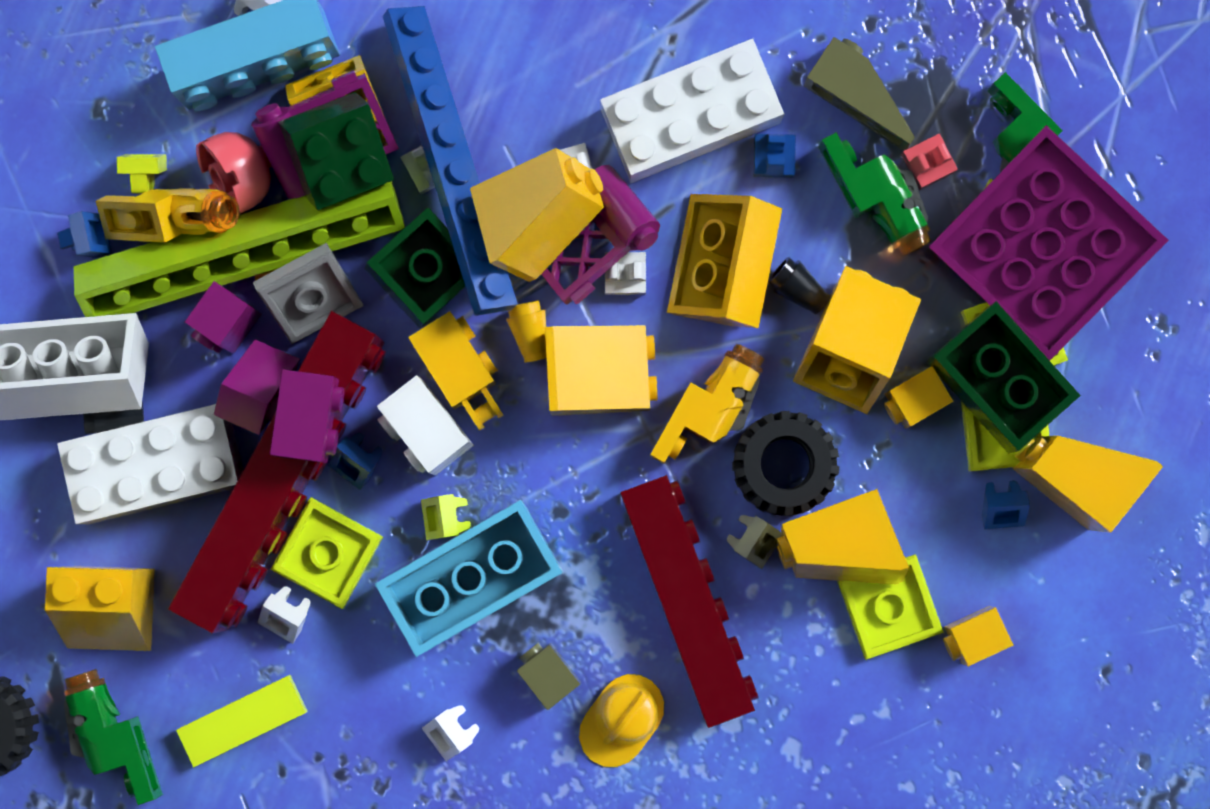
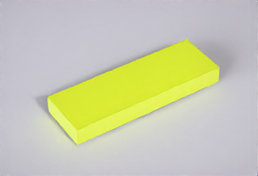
(241, 720)

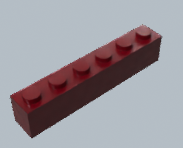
(688, 602)

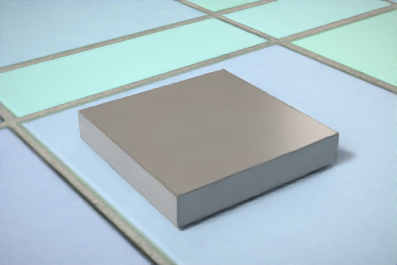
(306, 293)

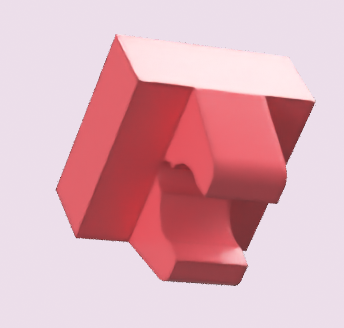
(929, 161)

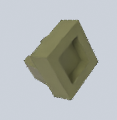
(757, 540)

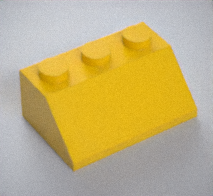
(724, 259)

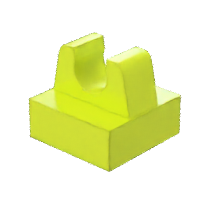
(141, 169)
(441, 517)

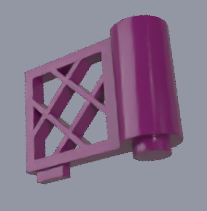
(272, 140)
(621, 221)

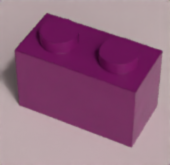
(221, 319)
(252, 387)
(306, 416)

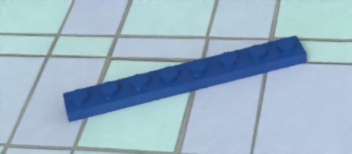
(446, 155)

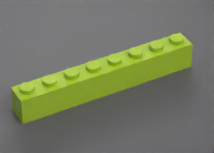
(255, 245)

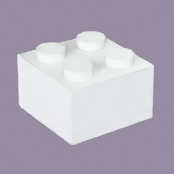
(424, 427)

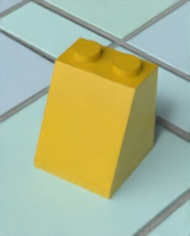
(536, 211)
(857, 340)
(599, 369)
(1086, 479)
(844, 543)
(101, 606)

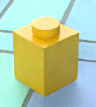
(917, 398)
(976, 636)

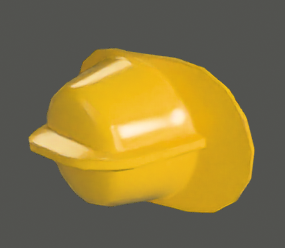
(621, 720)

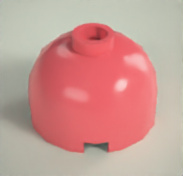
(236, 167)

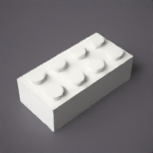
(691, 110)
(72, 366)
(150, 464)

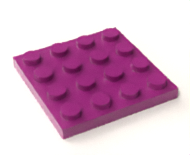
(1048, 242)

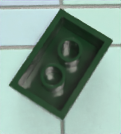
(1003, 378)

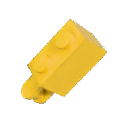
(457, 366)

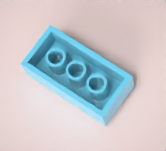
(247, 52)
(468, 578)

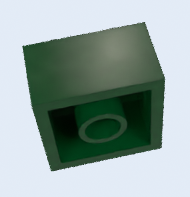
(336, 150)
(419, 268)

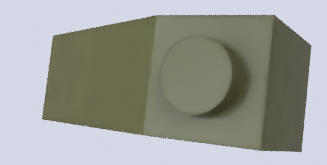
(854, 87)

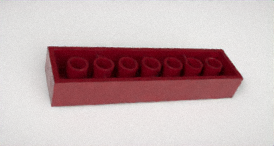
(270, 491)

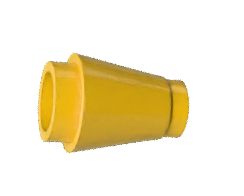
(528, 328)

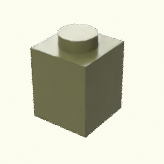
(547, 674)

